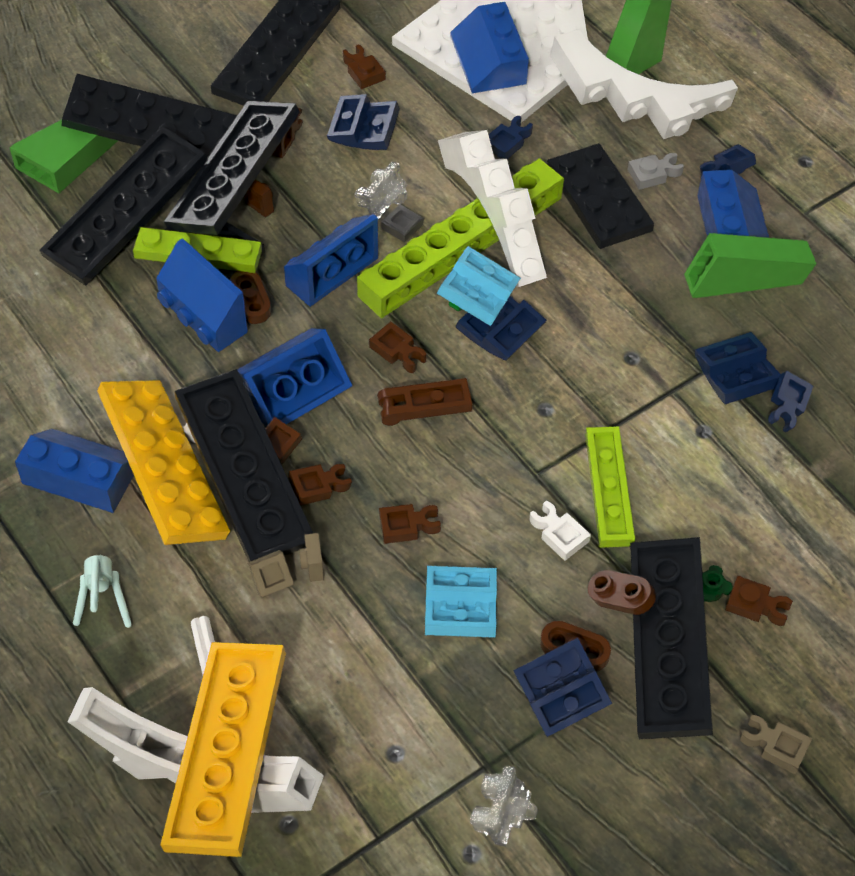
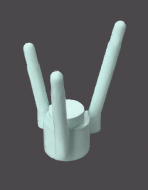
(97, 578)

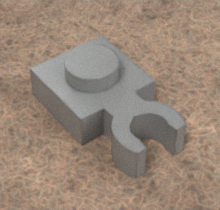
(651, 171)

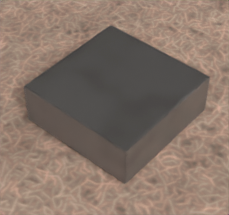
(402, 223)

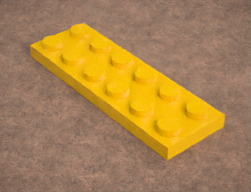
(163, 462)
(224, 750)

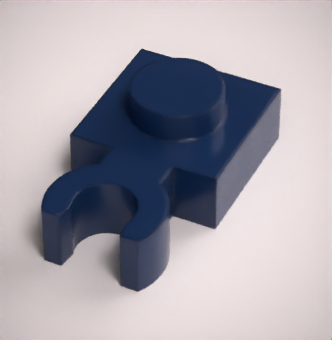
(508, 140)
(735, 158)
(791, 397)

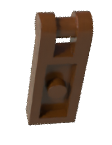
(424, 400)

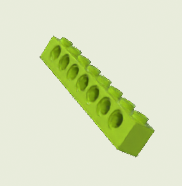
(435, 252)

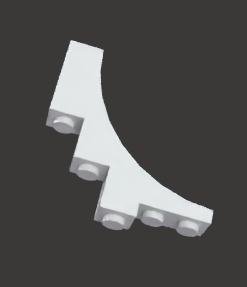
(632, 95)
(506, 206)
(157, 752)

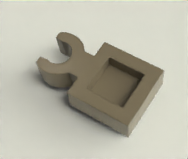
(782, 745)

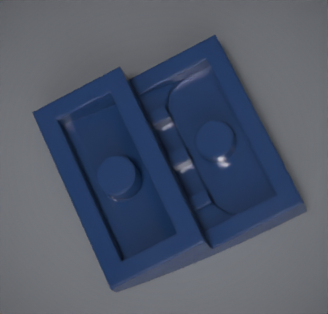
(363, 123)
(508, 331)
(737, 367)
(562, 687)

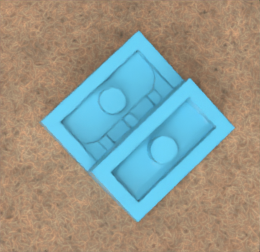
(478, 285)
(461, 601)

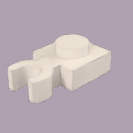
(562, 533)

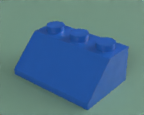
(490, 49)
(730, 205)
(333, 259)
(202, 297)
(295, 377)
(75, 469)

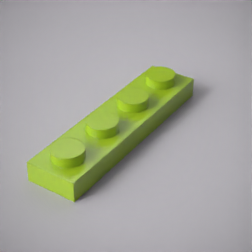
(219, 251)
(609, 487)

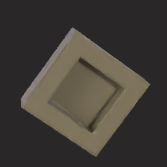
(311, 557)
(270, 573)

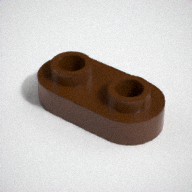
(255, 296)
(618, 591)
(590, 641)

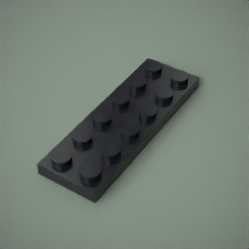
(274, 50)
(137, 115)
(232, 167)
(123, 205)
(243, 466)
(671, 642)

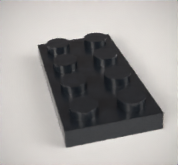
(601, 196)

